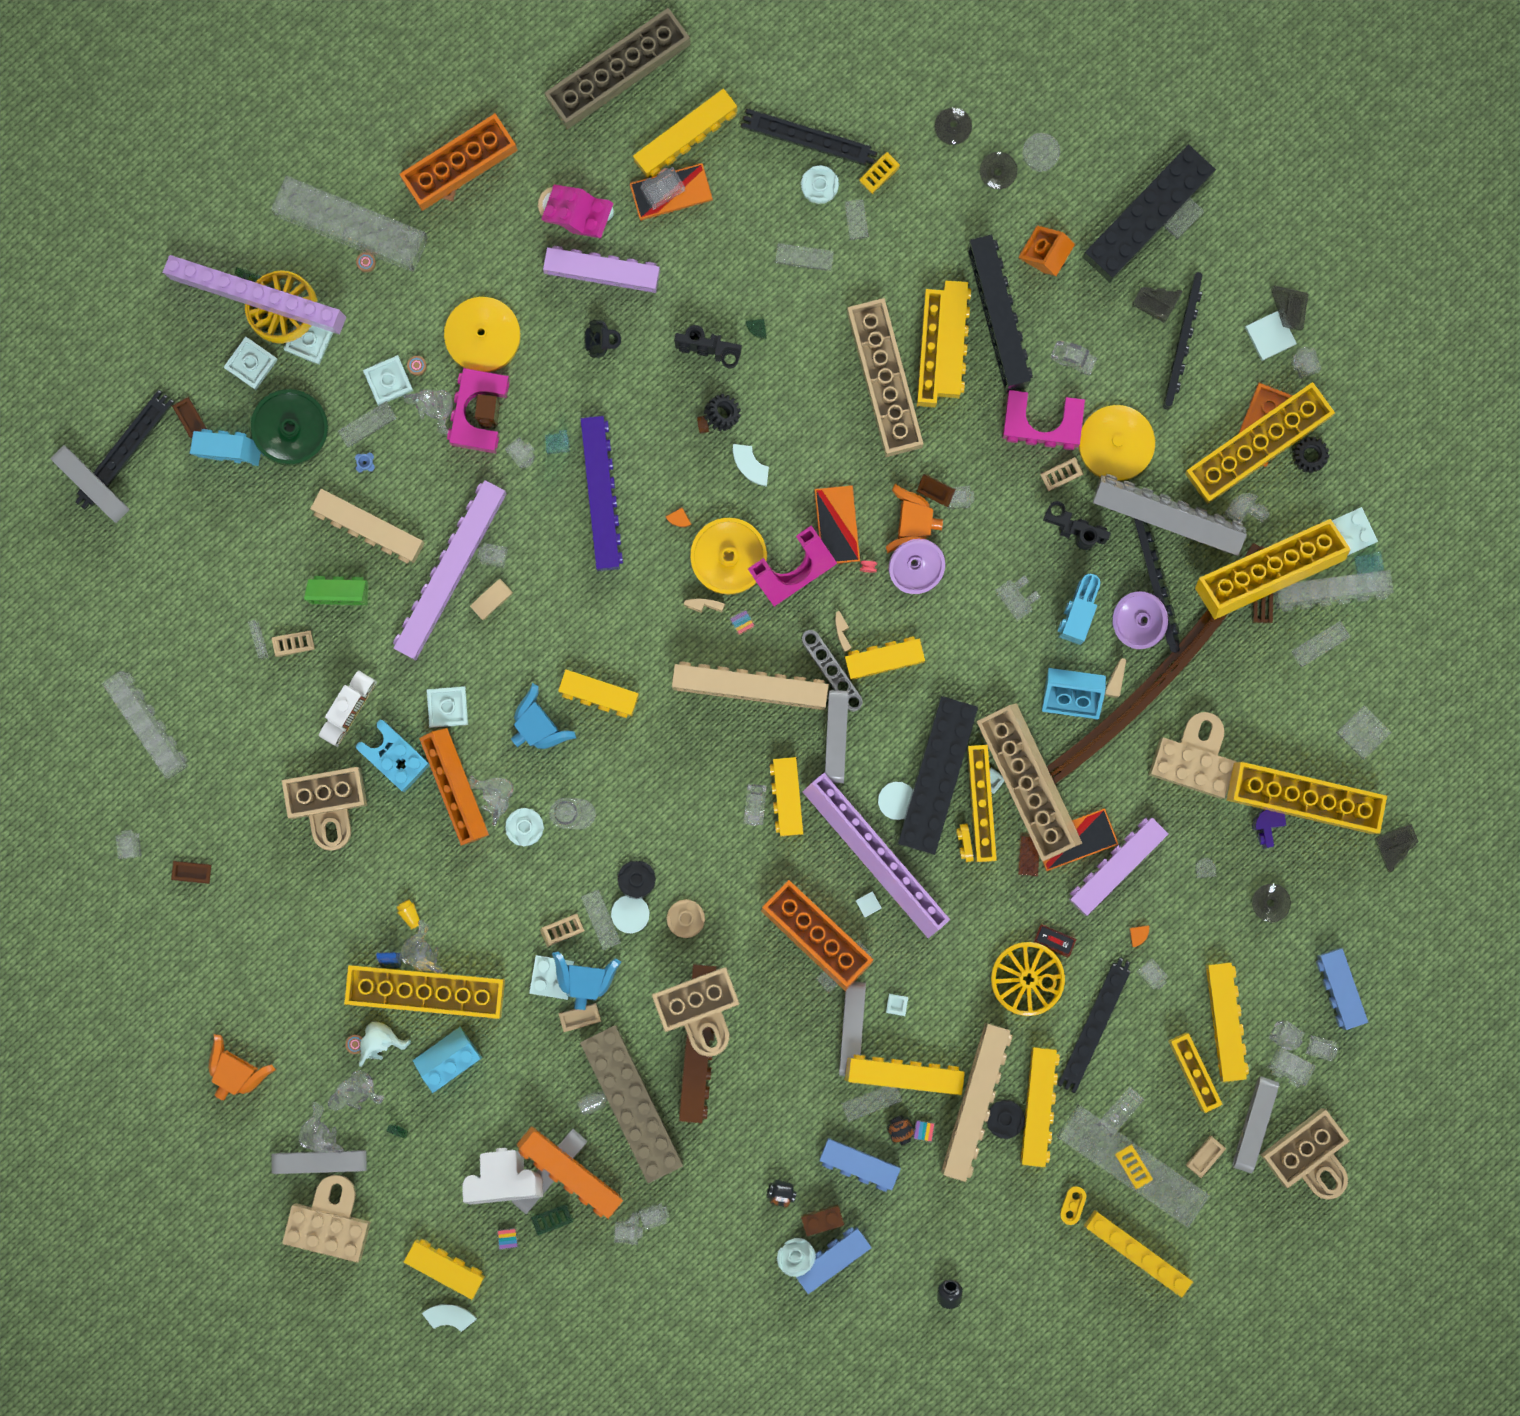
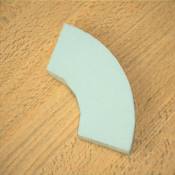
(749, 465)
(449, 1315)

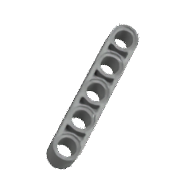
(90, 484)
(827, 662)
(836, 735)
(852, 1023)
(1255, 1124)
(571, 1145)
(318, 1162)

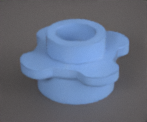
(360, 458)

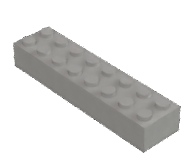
(1169, 514)

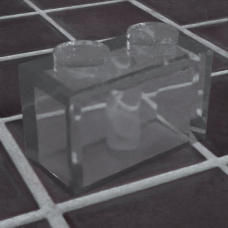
(662, 188)
(1291, 1066)

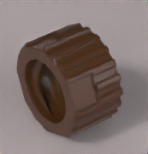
(702, 424)

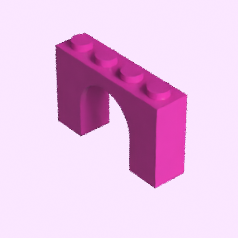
(472, 384)
(1017, 427)
(781, 586)

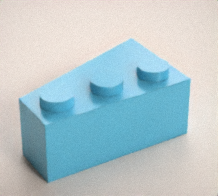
(224, 447)

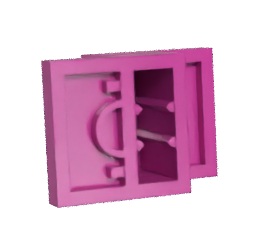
(577, 211)

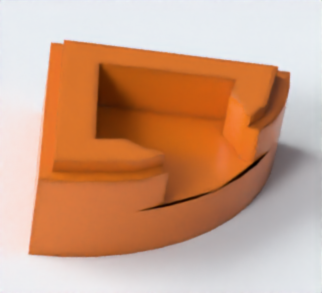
(678, 518)
(1138, 935)

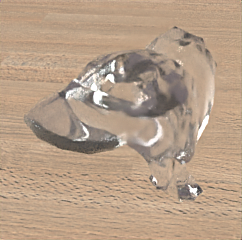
(434, 403)
(496, 793)
(418, 952)
(354, 1090)
(316, 1135)

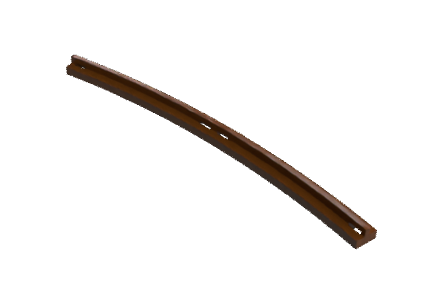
(1141, 697)

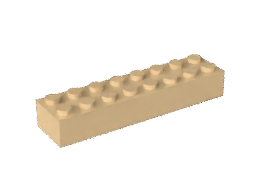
(885, 377)
(750, 686)
(1029, 782)
(975, 1102)

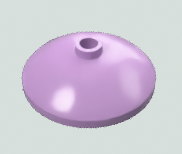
(924, 573)
(1129, 620)

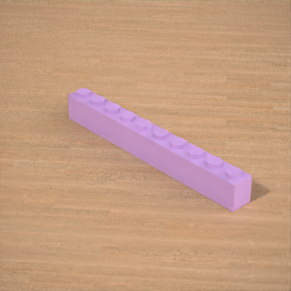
(254, 294)
(450, 570)
(876, 855)

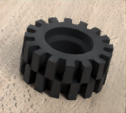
(716, 419)
(1322, 452)

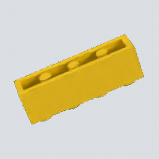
(884, 659)
(599, 693)
(788, 797)
(1195, 1072)
(444, 1269)

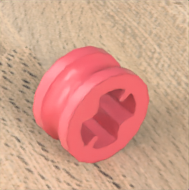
(868, 566)

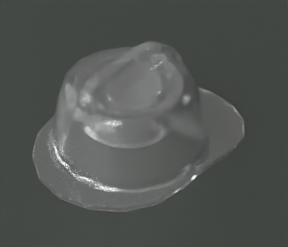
(572, 813)

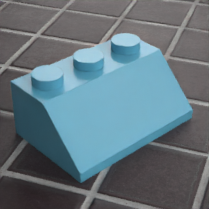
(1074, 693)
(446, 1059)

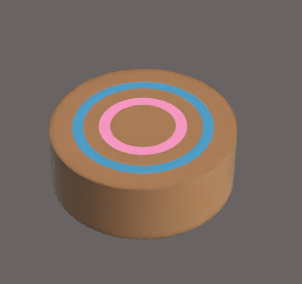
(366, 262)
(416, 365)
(353, 1044)

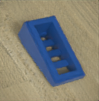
(389, 960)

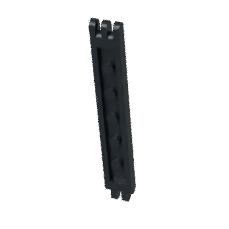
(808, 137)
(1182, 348)
(129, 443)
(1156, 576)
(1095, 1025)

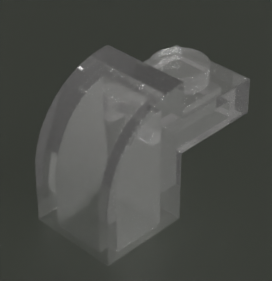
(1074, 356)
(1245, 504)
(755, 804)

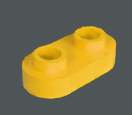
(966, 849)
(1073, 1205)

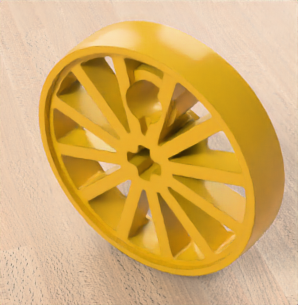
(273, 319)
(1037, 980)

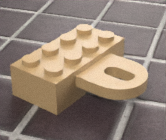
(1195, 761)
(326, 800)
(699, 1006)
(1308, 1153)
(328, 1226)

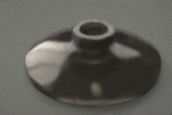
(949, 134)
(1002, 162)
(1280, 899)

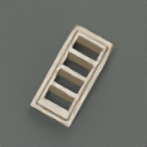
(1074, 462)
(278, 653)
(1115, 683)
(544, 930)

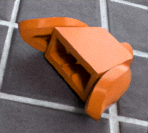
(914, 520)
(232, 1072)

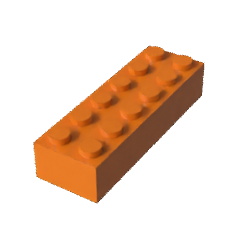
(458, 162)
(817, 935)

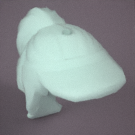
(377, 1039)

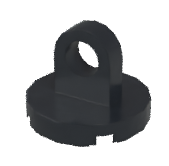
(597, 339)

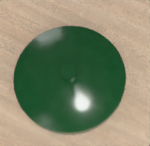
(289, 427)

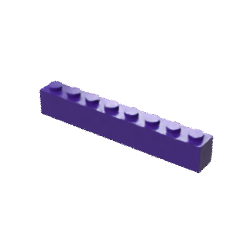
(600, 493)

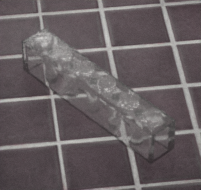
(1334, 589)
(145, 725)

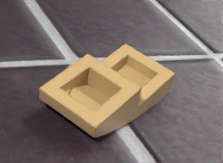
(491, 599)
(698, 605)
(841, 626)

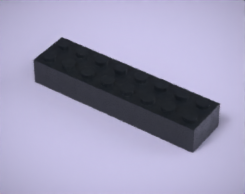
(1149, 213)
(999, 314)
(937, 775)

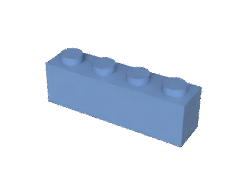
(1342, 989)
(859, 1164)
(834, 1258)

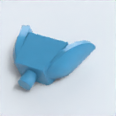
(535, 725)
(583, 981)

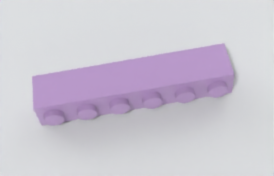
(601, 270)
(1118, 866)

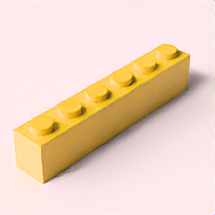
(685, 133)
(952, 339)
(930, 348)
(981, 803)
(1226, 1022)
(904, 1075)
(1038, 1107)
(1138, 1253)

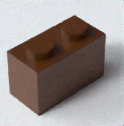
(487, 410)
(822, 1220)

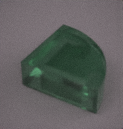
(245, 274)
(757, 328)
(398, 1131)

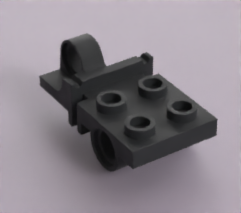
(704, 346)
(1079, 528)

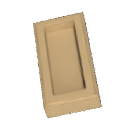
(579, 1018)
(1205, 1156)

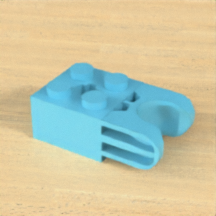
(1080, 610)
(390, 753)

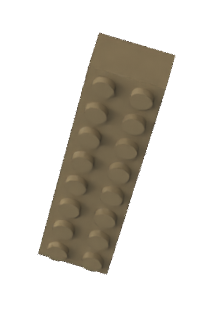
(617, 68)
(632, 1104)

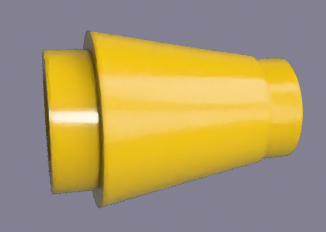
(408, 913)

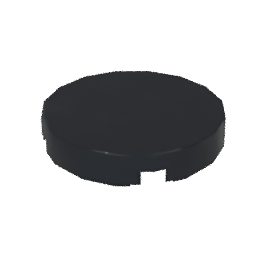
(636, 879)
(1005, 1119)

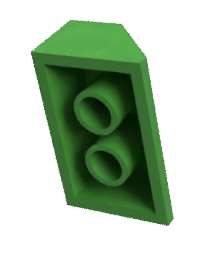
(337, 591)

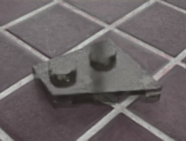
(1157, 302)
(1290, 306)
(1396, 844)

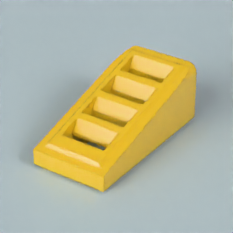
(875, 168)
(1144, 1180)

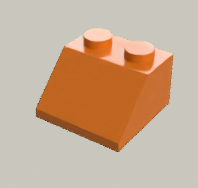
(1047, 250)

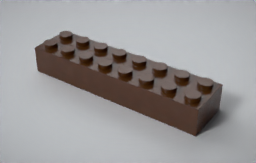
(696, 1070)

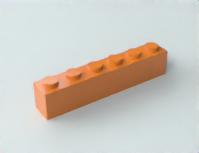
(454, 786)
(569, 1172)

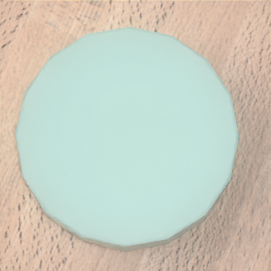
(819, 184)
(894, 800)
(524, 827)
(630, 914)
(796, 1257)

